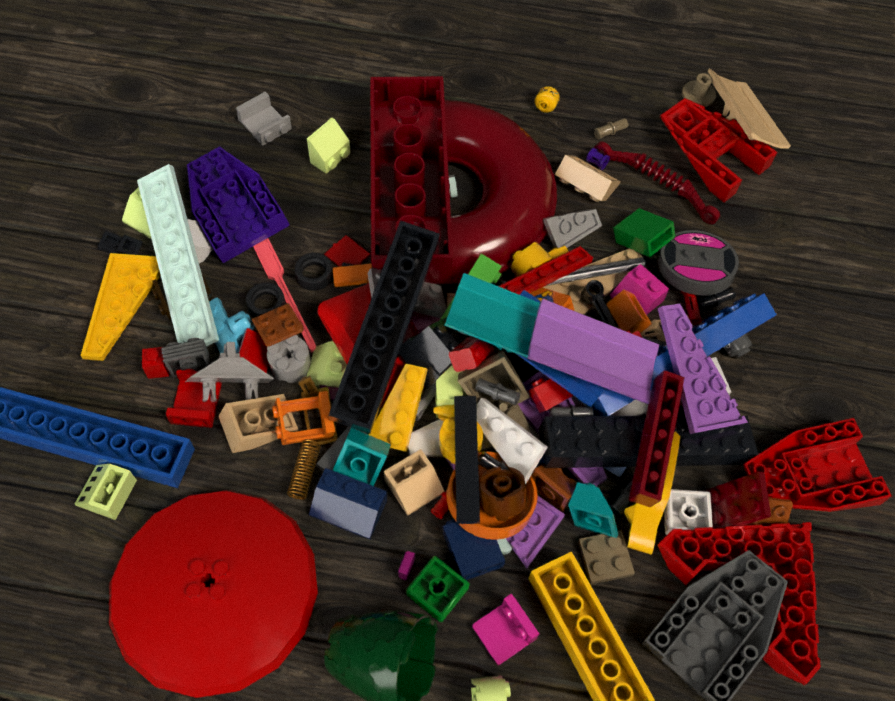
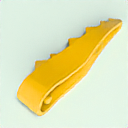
(646, 519)

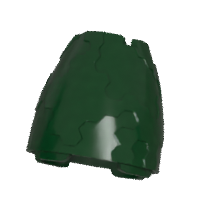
(383, 655)

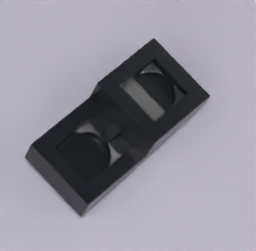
(120, 245)

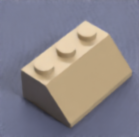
(586, 178)

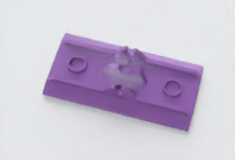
(593, 351)

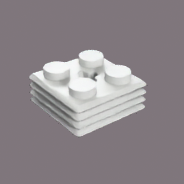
(695, 502)

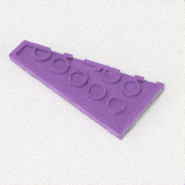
(704, 390)

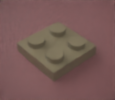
(605, 558)

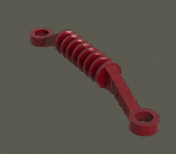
(685, 188)

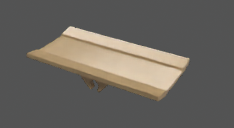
(748, 111)

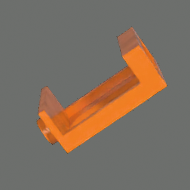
(282, 408)

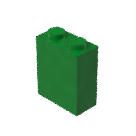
(644, 232)

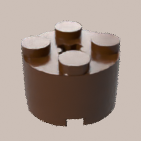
(503, 492)

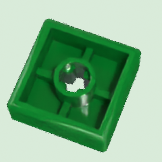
(436, 574)

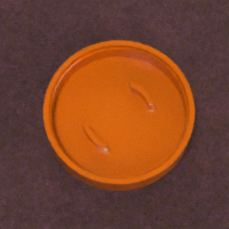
(489, 526)

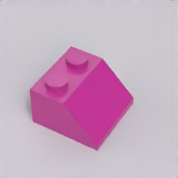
(645, 286)

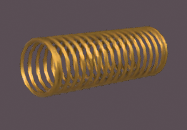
(306, 470)

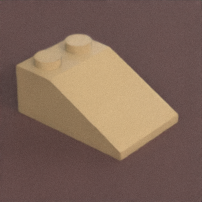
(252, 422)

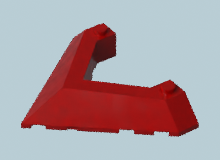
(787, 552)

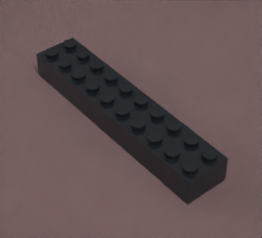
(384, 328)
(617, 440)

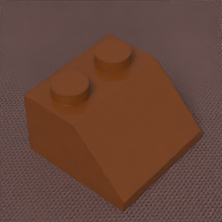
(554, 486)

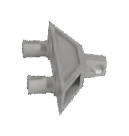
(230, 368)

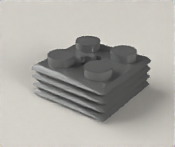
(186, 355)

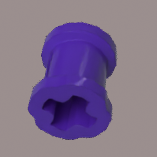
(597, 158)

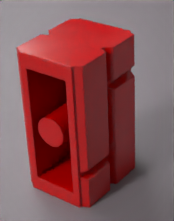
(470, 354)

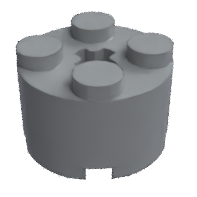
(289, 359)

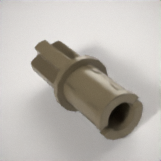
(610, 128)

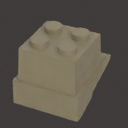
(496, 370)

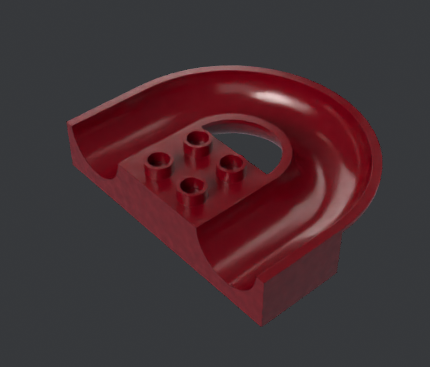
(410, 153)

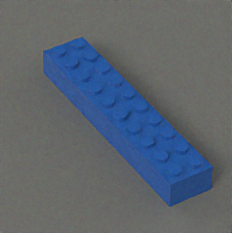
(713, 332)
(93, 437)

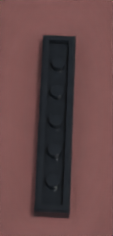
(466, 460)

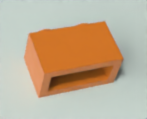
(628, 312)

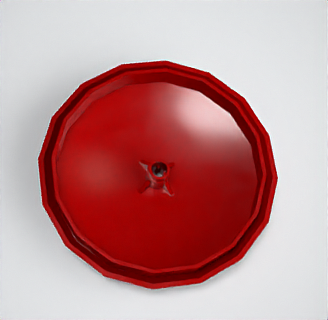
(222, 634)

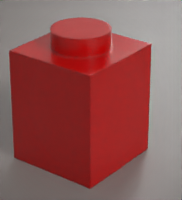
(153, 363)

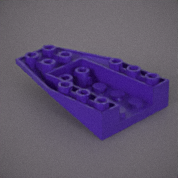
(232, 204)

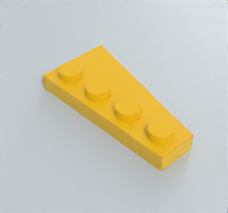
(400, 409)

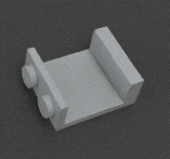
(262, 119)

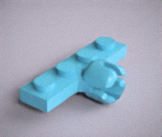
(229, 328)

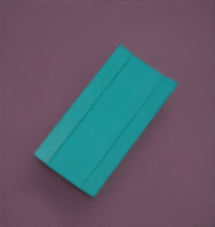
(493, 315)

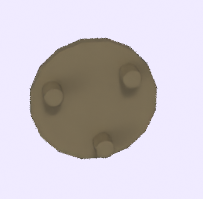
(700, 90)

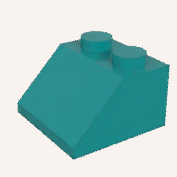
(362, 457)
(591, 510)

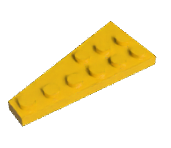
(121, 293)

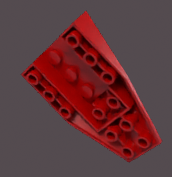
(820, 469)

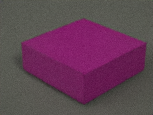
(406, 565)

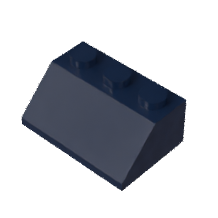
(348, 503)

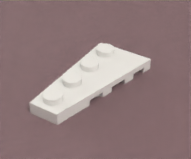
(510, 440)

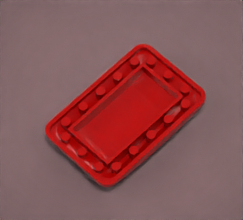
(343, 321)

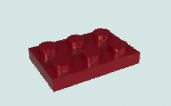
(740, 501)

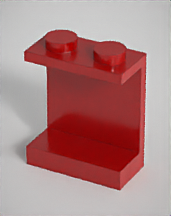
(188, 404)

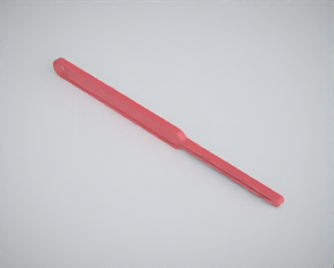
(275, 272)

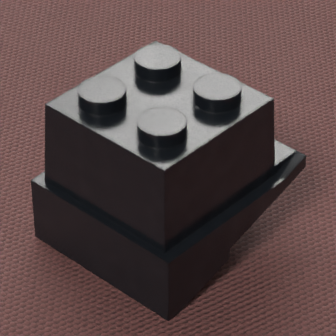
(431, 350)

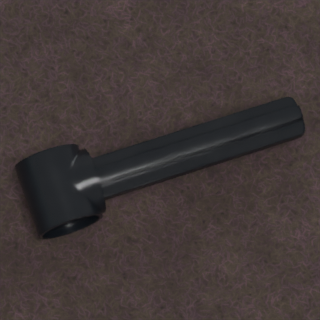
(598, 302)

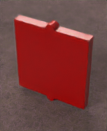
(346, 251)
(254, 350)

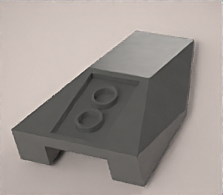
(720, 627)

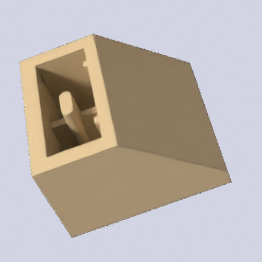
(413, 482)

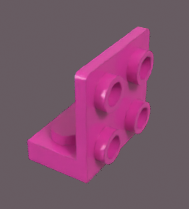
(505, 630)

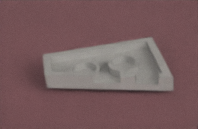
(571, 227)

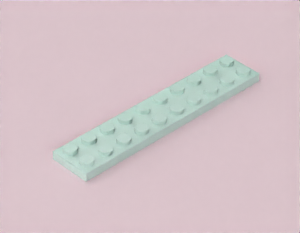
(177, 257)

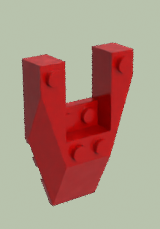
(707, 137)

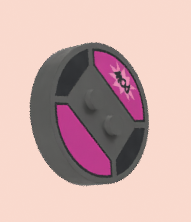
(698, 263)

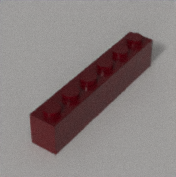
(657, 439)

